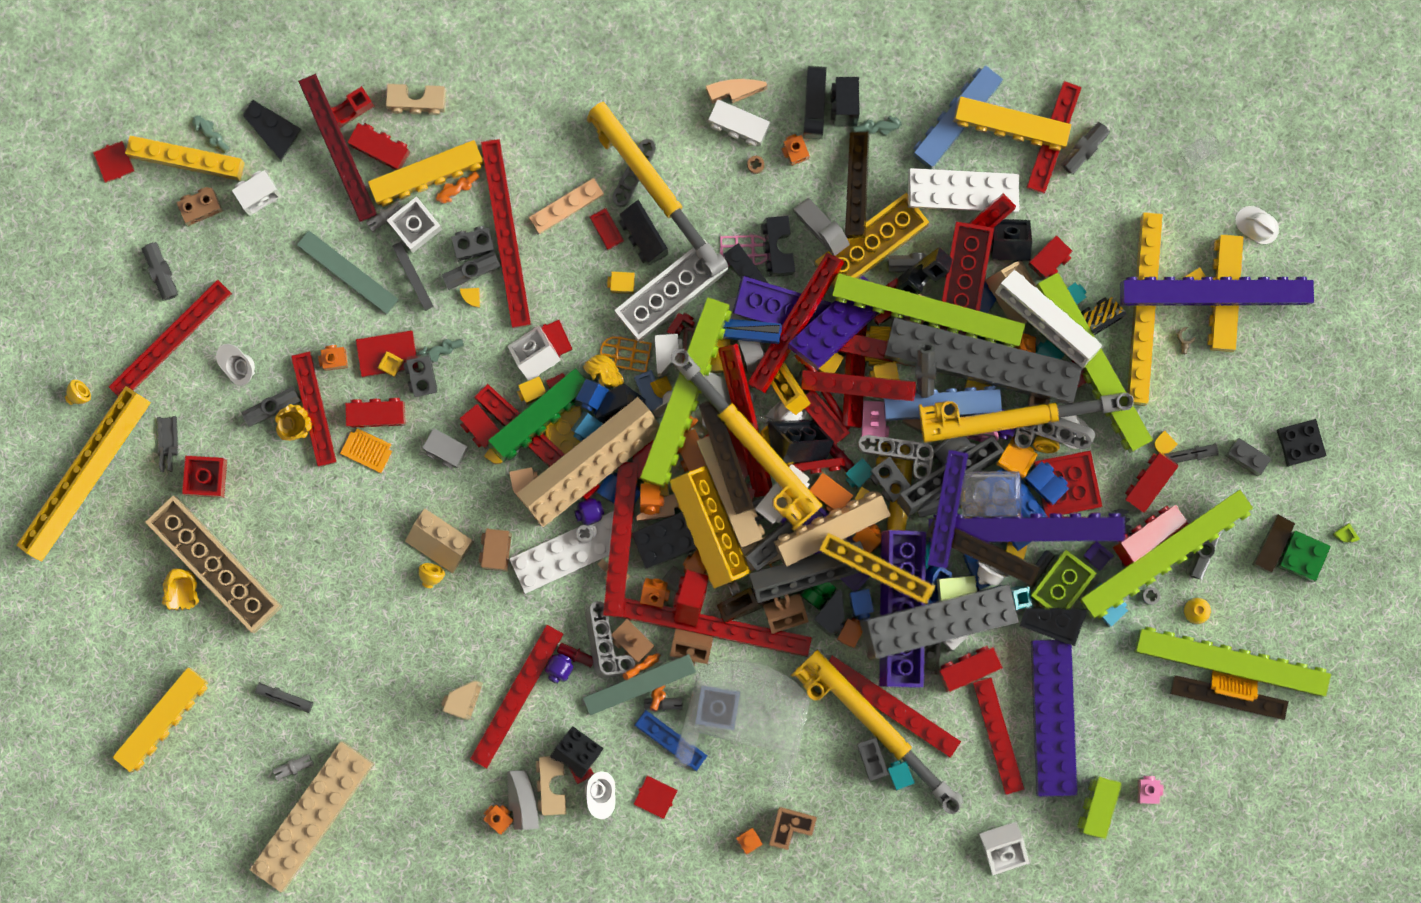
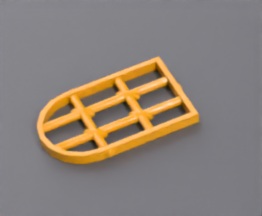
(633, 349)

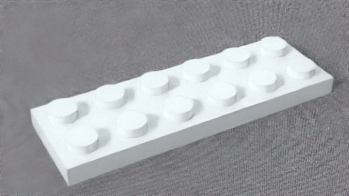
(959, 189)
(562, 555)

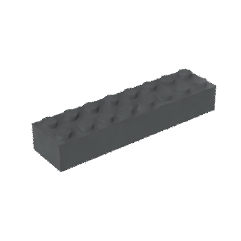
(938, 621)

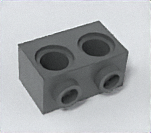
(473, 249)
(425, 374)
(895, 477)
(872, 759)

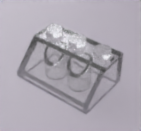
(991, 494)

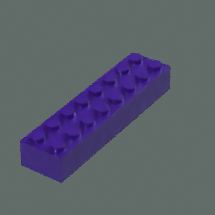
(908, 553)
(1053, 718)

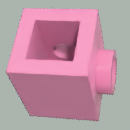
(1149, 790)

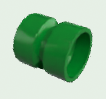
(817, 594)

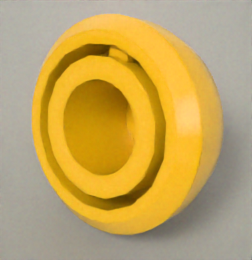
(77, 393)
(1046, 445)
(430, 574)
(1197, 610)

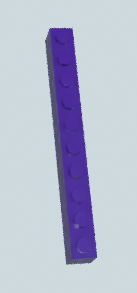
(1216, 292)
(1044, 528)

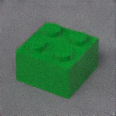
(1303, 556)

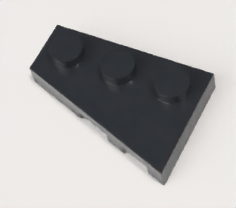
(272, 128)
(1056, 623)

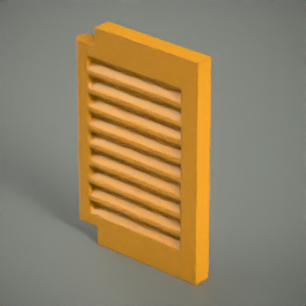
(367, 450)
(1017, 458)
(1234, 686)

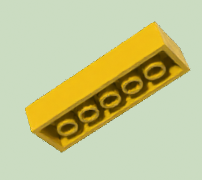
(883, 236)
(710, 526)

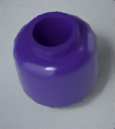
(589, 511)
(559, 668)

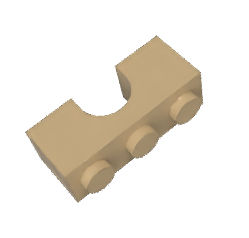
(431, 102)
(550, 803)

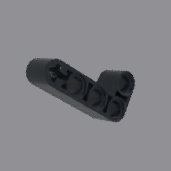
(815, 102)

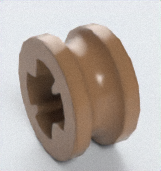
(758, 169)

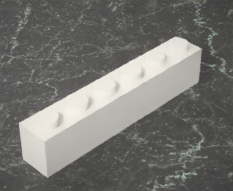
(1048, 318)

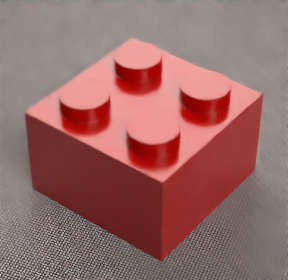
(204, 476)
(690, 597)

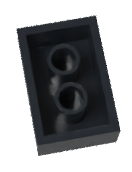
(845, 101)
(664, 541)

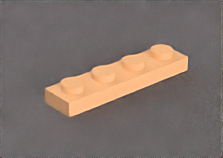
(566, 206)

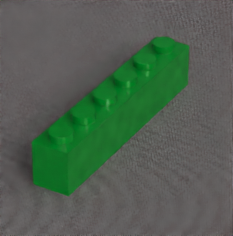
(537, 417)

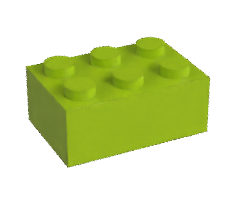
(1063, 582)
(1099, 807)

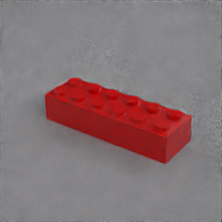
(969, 265)

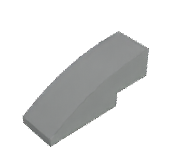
(522, 801)

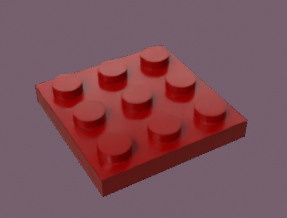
(1082, 484)

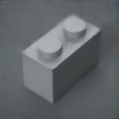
(445, 448)

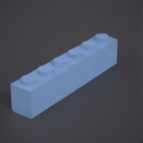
(947, 131)
(969, 403)

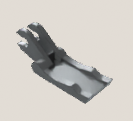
(167, 441)

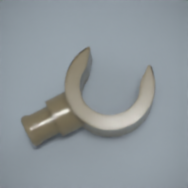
(1184, 344)

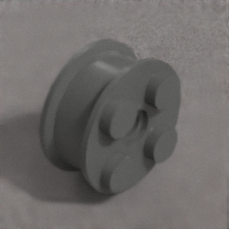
(959, 444)

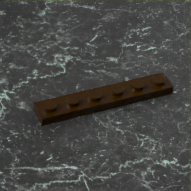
(857, 185)
(726, 459)
(991, 555)
(1202, 692)

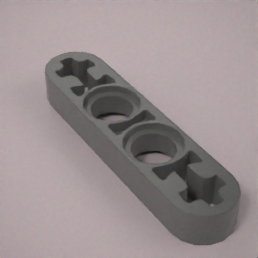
(628, 172)
(413, 276)

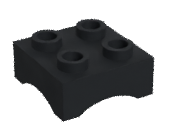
(1301, 442)
(577, 752)

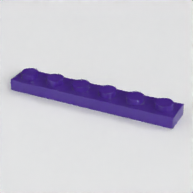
(948, 509)

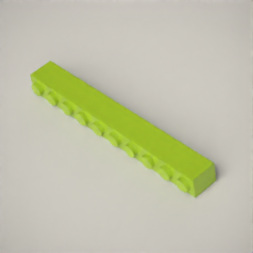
(928, 309)
(1099, 371)
(685, 394)
(1167, 553)
(1231, 662)

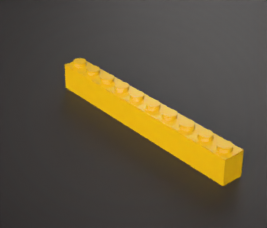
(1144, 316)
(83, 474)

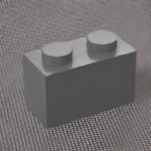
(1248, 457)

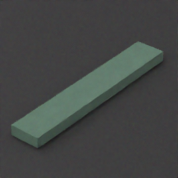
(347, 272)
(639, 684)

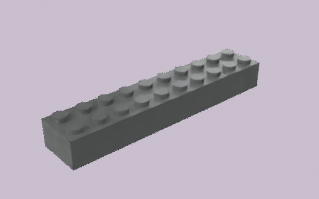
(986, 362)

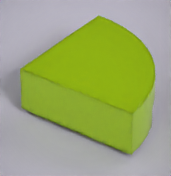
(1346, 534)

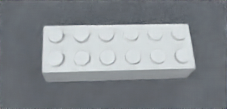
(665, 295)

